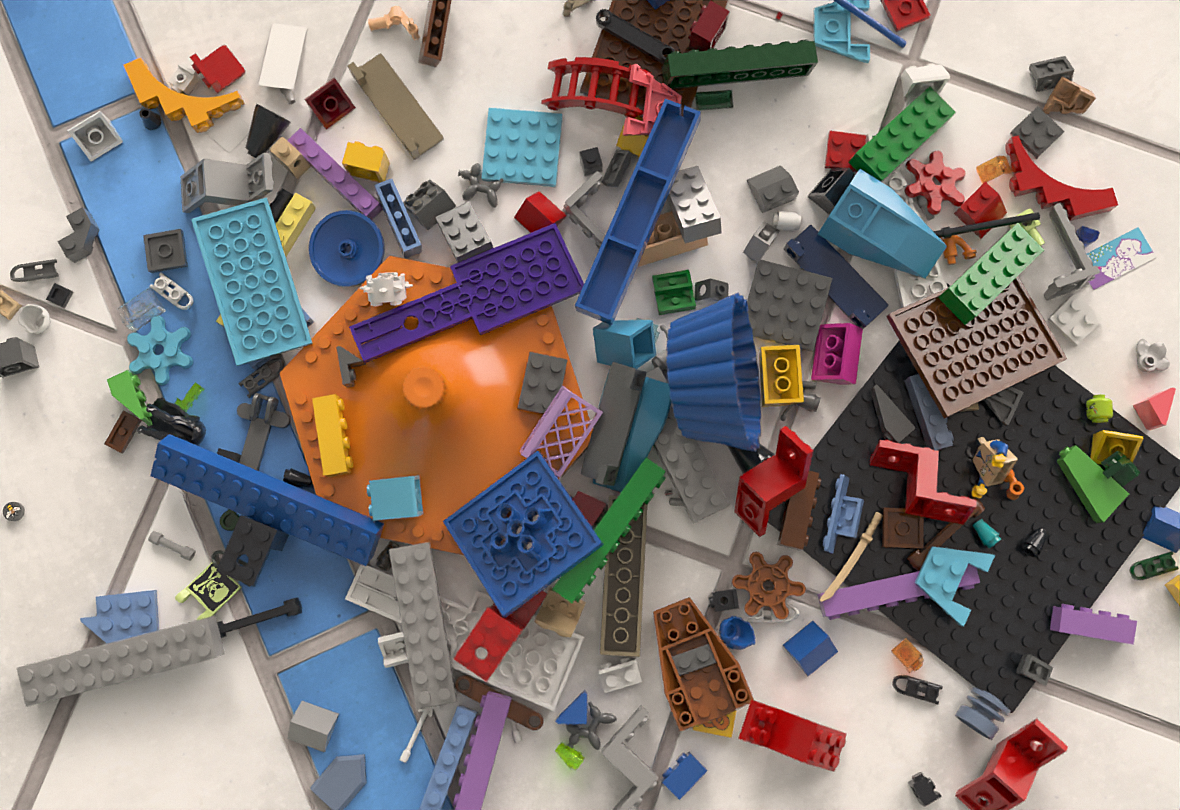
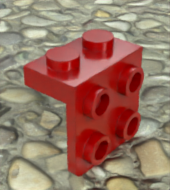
(218, 68)

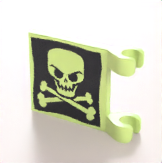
(210, 590)

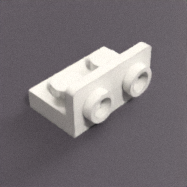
(619, 675)

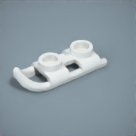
(174, 294)
(759, 618)

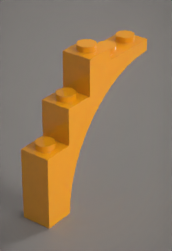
(177, 105)

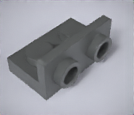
(1050, 71)

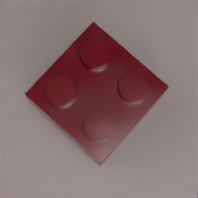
(709, 27)

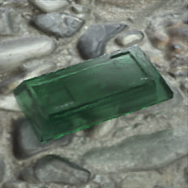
(714, 100)

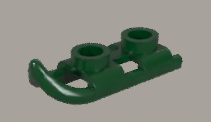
(1150, 568)

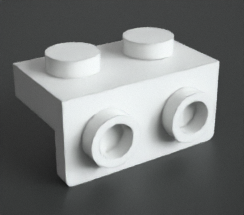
(393, 649)

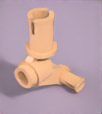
(396, 17)

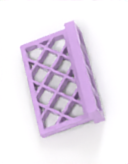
(549, 418)

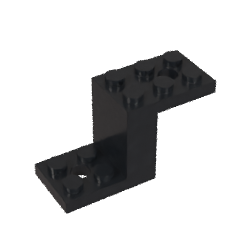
(254, 541)

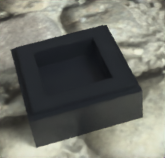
(59, 295)

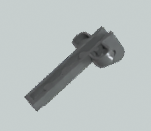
(259, 428)

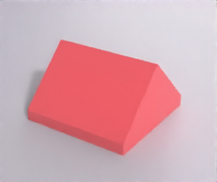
(1155, 409)

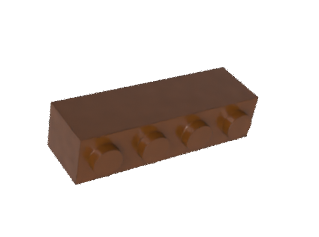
(434, 32)
(797, 515)

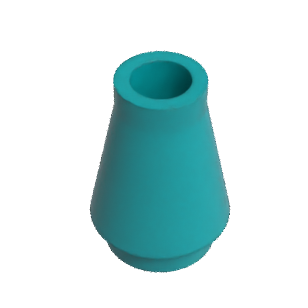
(986, 533)

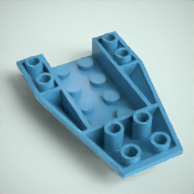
(882, 228)
(645, 429)

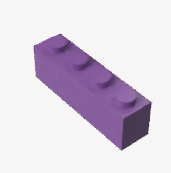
(1093, 625)

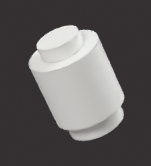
(786, 221)

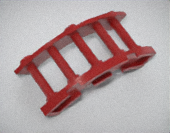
(595, 66)

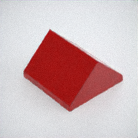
(538, 213)

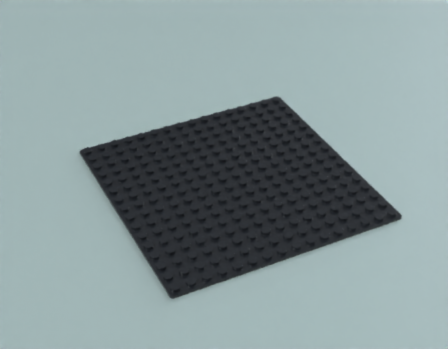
(1018, 592)

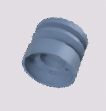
(982, 713)

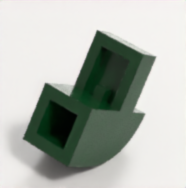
(1120, 468)

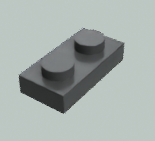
(617, 168)
(694, 660)

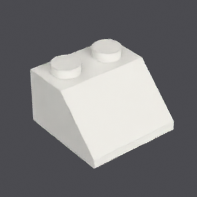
(918, 79)

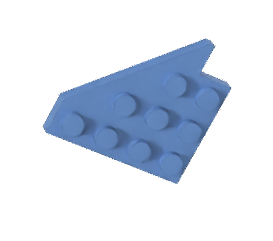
(124, 615)

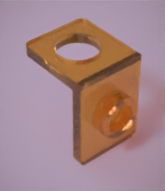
(993, 168)

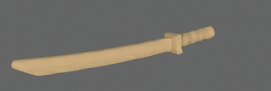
(865, 539)

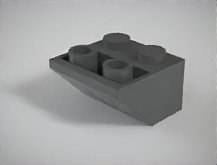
(428, 203)

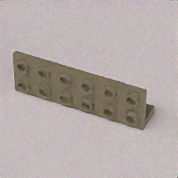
(396, 105)

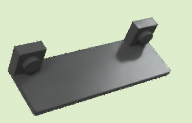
(614, 424)

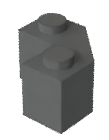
(80, 242)

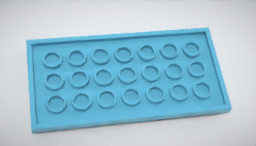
(251, 281)

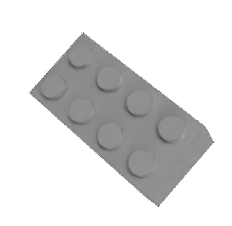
(693, 206)

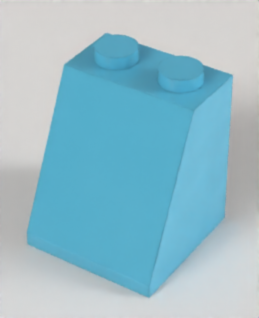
(395, 498)

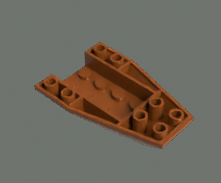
(705, 692)

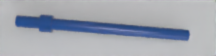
(871, 22)

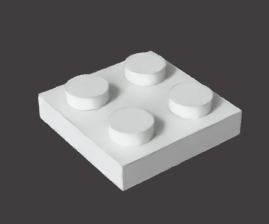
(1075, 319)

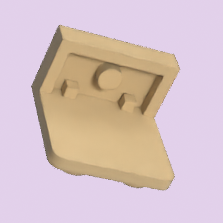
(559, 614)

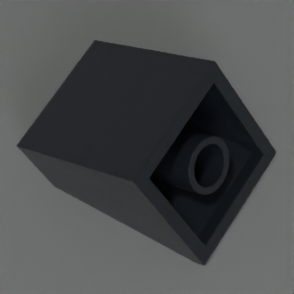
(831, 188)

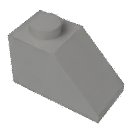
(760, 242)

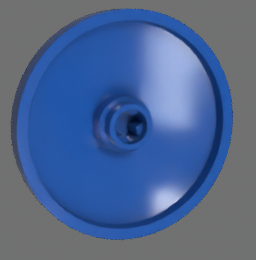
(346, 248)

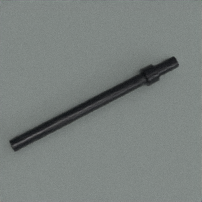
(947, 232)

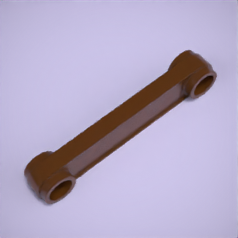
(918, 556)
(516, 712)

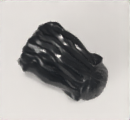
(173, 420)

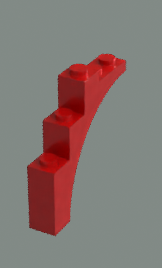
(1030, 179)

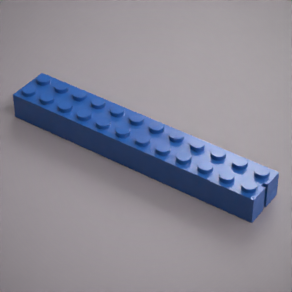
(638, 212)
(266, 499)

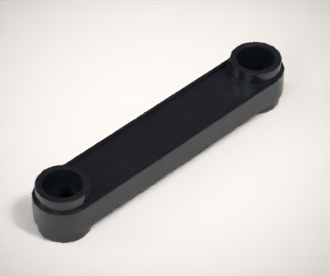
(633, 36)
(291, 607)

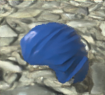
(736, 633)

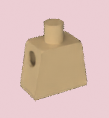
(287, 155)

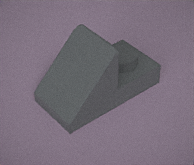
(346, 362)
(1034, 669)

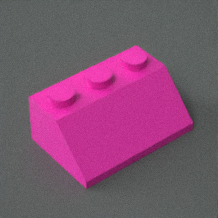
(837, 353)

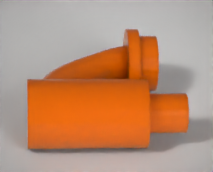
(951, 251)
(1015, 489)

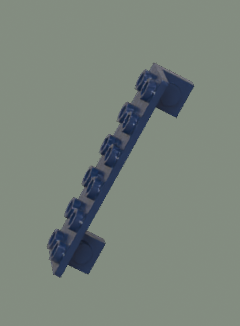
(847, 287)

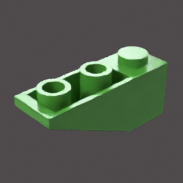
(127, 391)

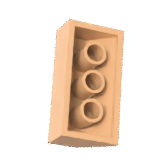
(667, 241)

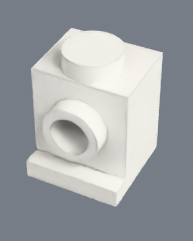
(184, 80)

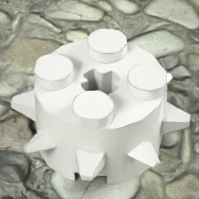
(386, 288)

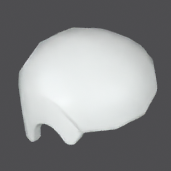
(34, 318)

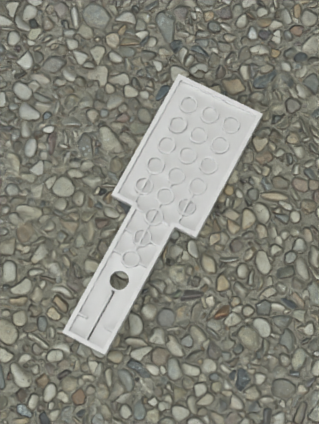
(531, 668)

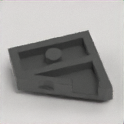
(1004, 404)

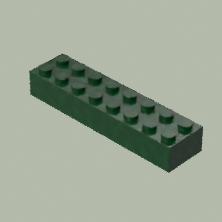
(739, 64)

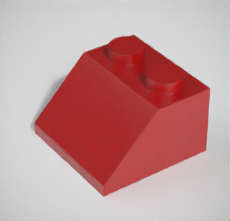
(981, 207)

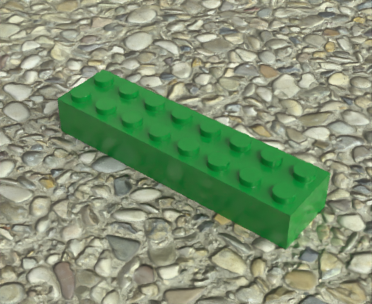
(611, 527)

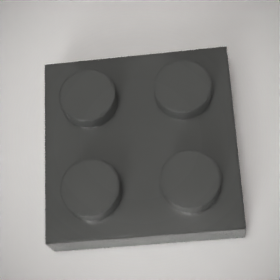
(1037, 132)
(165, 250)

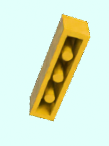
(332, 435)

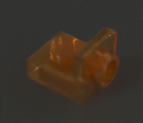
(908, 656)

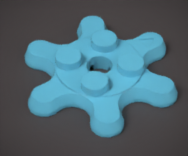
(171, 355)

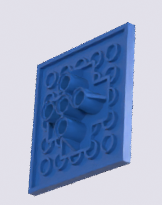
(558, 536)

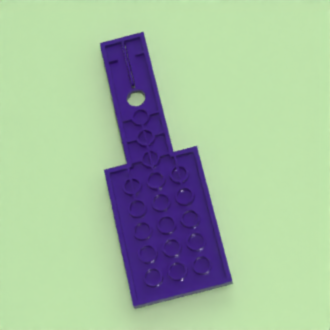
(489, 289)

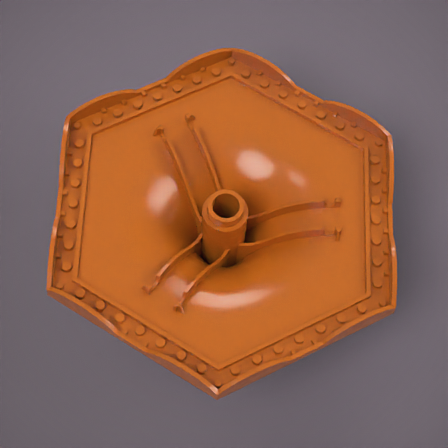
(429, 407)

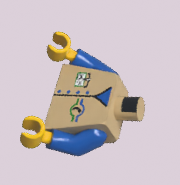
(993, 464)

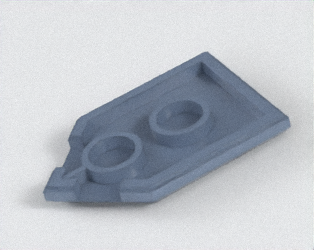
(341, 781)

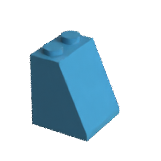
(625, 342)

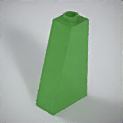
(1095, 491)

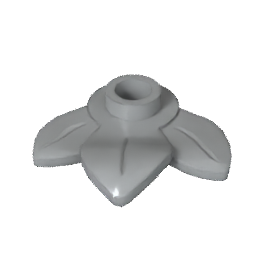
(1151, 356)

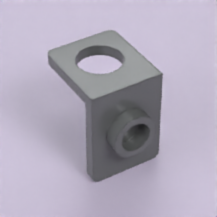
(714, 289)

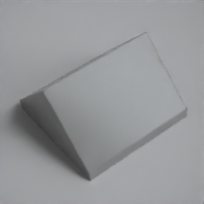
(312, 726)

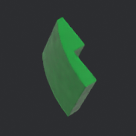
(674, 292)

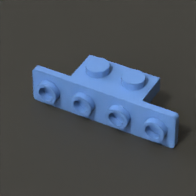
(844, 516)

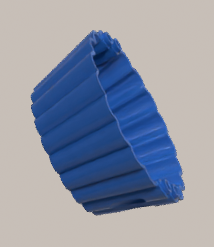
(715, 375)

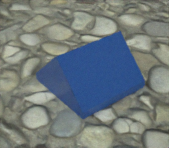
(1164, 528)
(810, 648)
(576, 712)

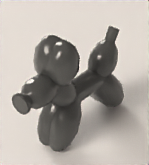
(475, 186)
(576, 733)

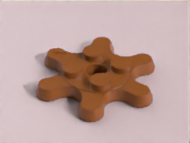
(778, 576)

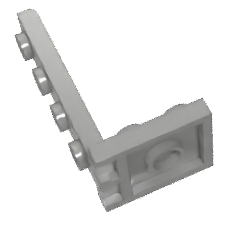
(576, 200)
(1084, 266)

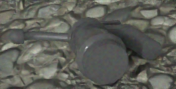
(810, 403)

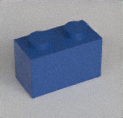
(683, 774)

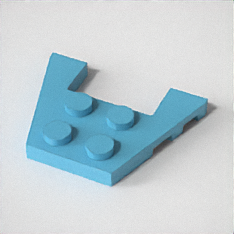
(833, 30)
(943, 573)

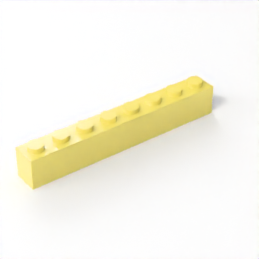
(291, 225)

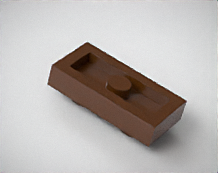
(123, 432)

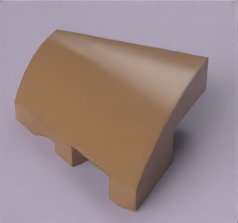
(1069, 98)

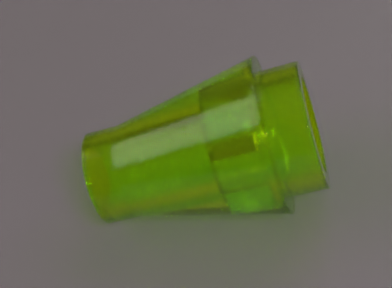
(570, 756)

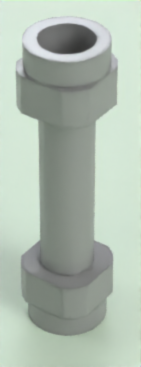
(158, 538)

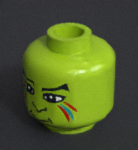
(1099, 409)

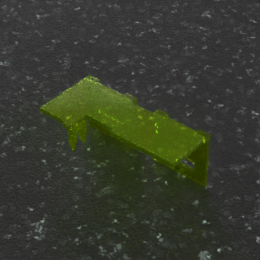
(190, 396)

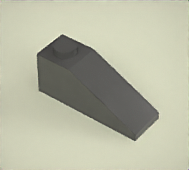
(891, 419)

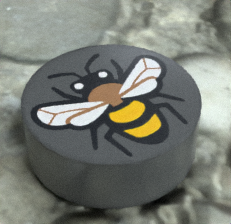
(13, 511)

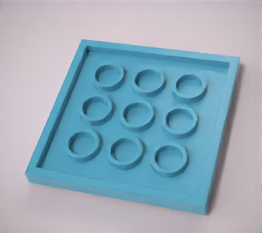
(522, 147)

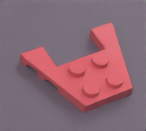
(654, 99)

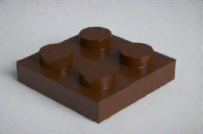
(901, 529)

